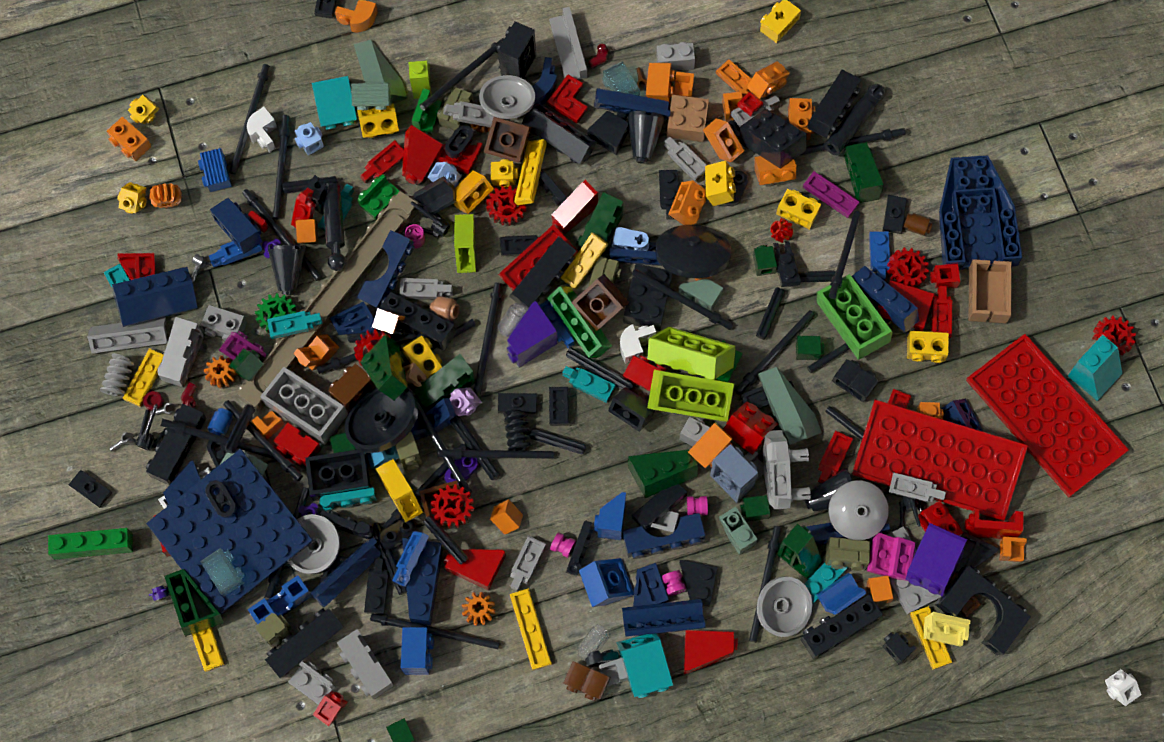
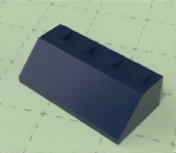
(154, 296)

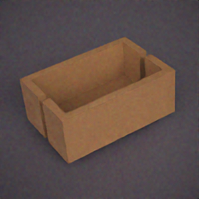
(989, 291)

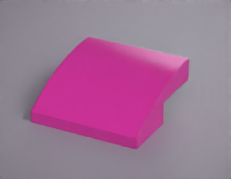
(890, 556)

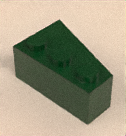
(863, 172)
(603, 220)
(385, 367)
(442, 383)
(662, 470)
(800, 551)
(191, 605)

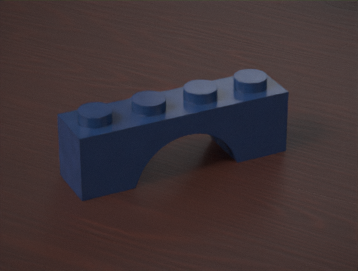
(397, 249)
(899, 309)
(639, 542)

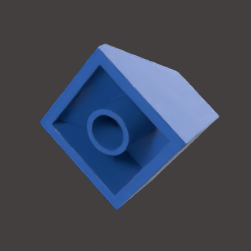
(610, 518)
(606, 582)

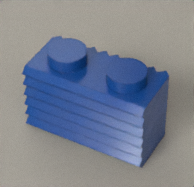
(215, 170)

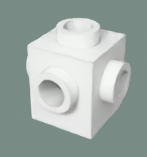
(1122, 687)

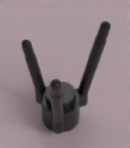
(439, 225)
(145, 439)
(910, 505)

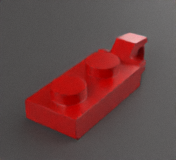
(383, 161)
(303, 207)
(942, 312)
(834, 455)

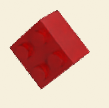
(749, 427)

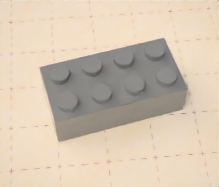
(304, 405)

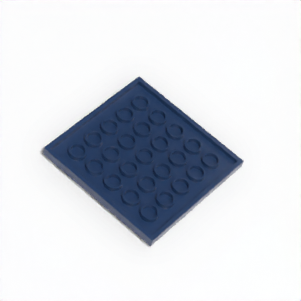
(258, 535)

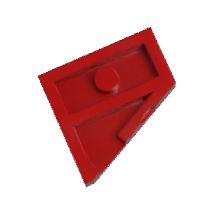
(464, 162)
(137, 264)

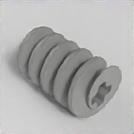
(116, 375)

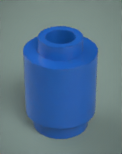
(220, 422)

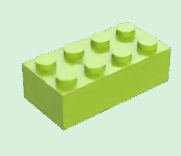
(691, 353)
(690, 395)

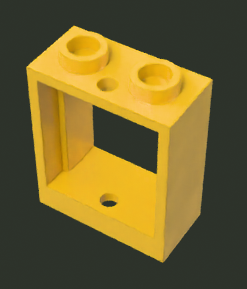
(399, 490)

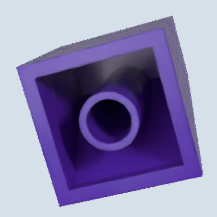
(531, 336)
(936, 560)

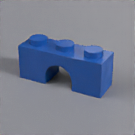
(291, 595)

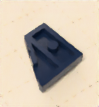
(353, 320)
(182, 483)
(649, 587)

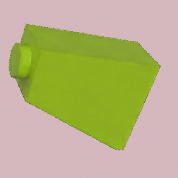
(419, 77)
(465, 243)

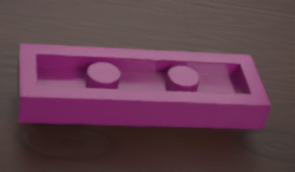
(830, 194)

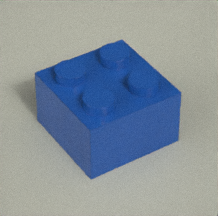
(416, 651)

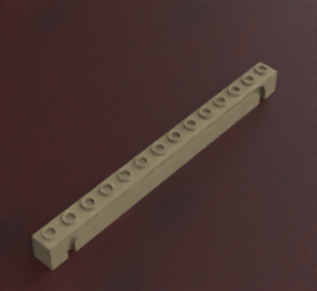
(333, 295)

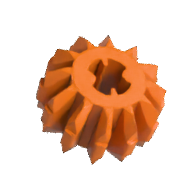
(165, 195)
(215, 368)
(471, 612)

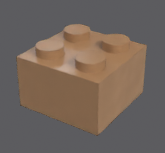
(687, 118)

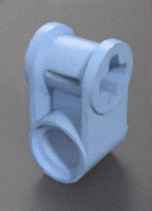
(630, 239)

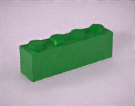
(592, 342)
(90, 543)

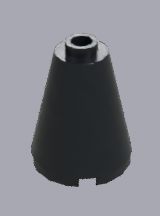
(644, 134)
(287, 265)
(821, 495)

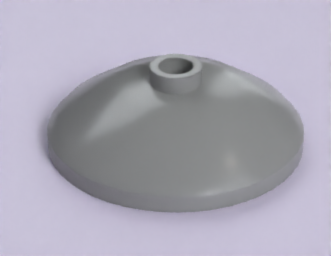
(507, 97)
(845, 505)
(326, 534)
(793, 610)

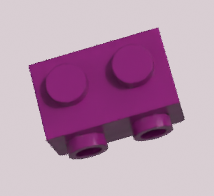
(236, 342)

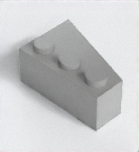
(180, 352)
(364, 665)

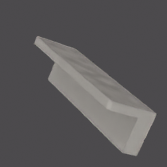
(568, 45)
(117, 337)

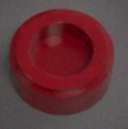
(151, 399)

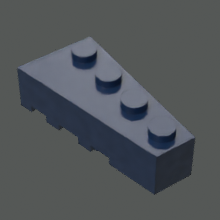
(423, 583)

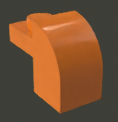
(359, 19)
(317, 352)

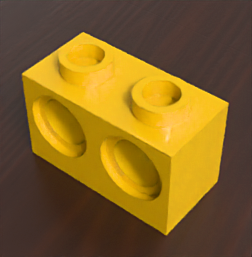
(378, 117)
(796, 213)
(927, 341)
(426, 354)

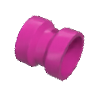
(413, 232)
(697, 505)
(563, 545)
(674, 583)

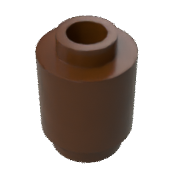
(918, 224)

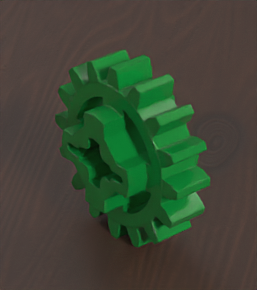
(271, 307)

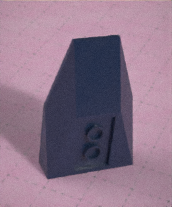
(977, 215)

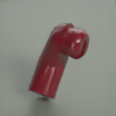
(601, 56)
(187, 395)

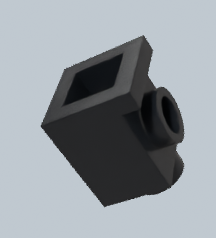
(897, 647)

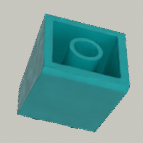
(334, 102)
(1097, 368)
(645, 664)

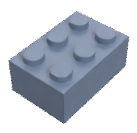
(734, 473)

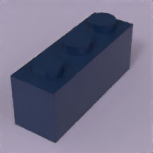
(236, 225)

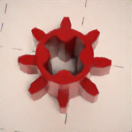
(781, 230)

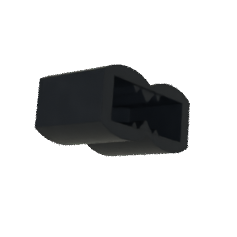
(855, 380)

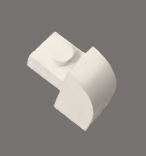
(259, 126)
(631, 340)

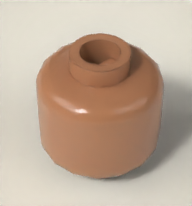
(445, 308)

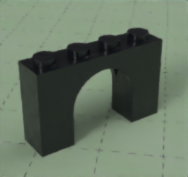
(1009, 616)

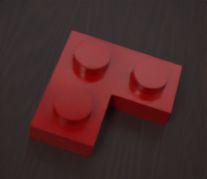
(564, 101)

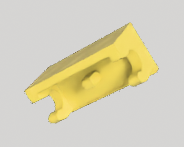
(946, 629)

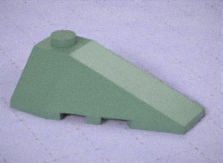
(378, 70)
(788, 408)

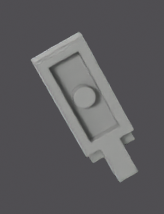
(469, 113)
(742, 117)
(685, 158)
(424, 288)
(915, 488)
(526, 562)

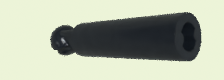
(854, 119)
(334, 225)

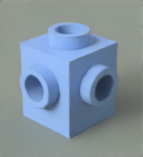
(309, 138)
(447, 170)

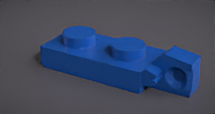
(230, 253)
(879, 253)
(563, 332)
(410, 557)

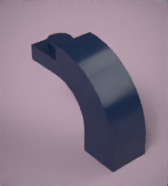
(547, 83)
(439, 417)

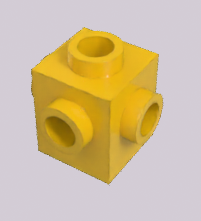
(147, 105)
(503, 173)
(132, 198)

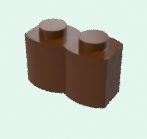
(587, 681)

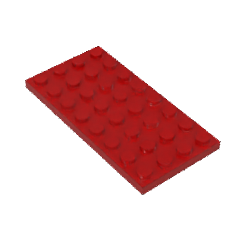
(1047, 415)
(962, 461)

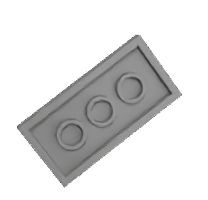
(909, 595)

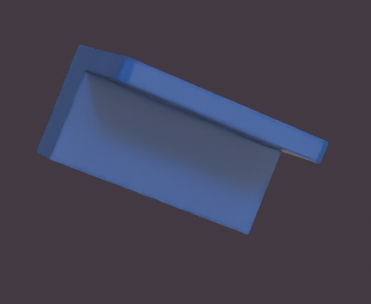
(840, 594)

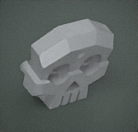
(776, 467)

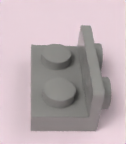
(311, 682)

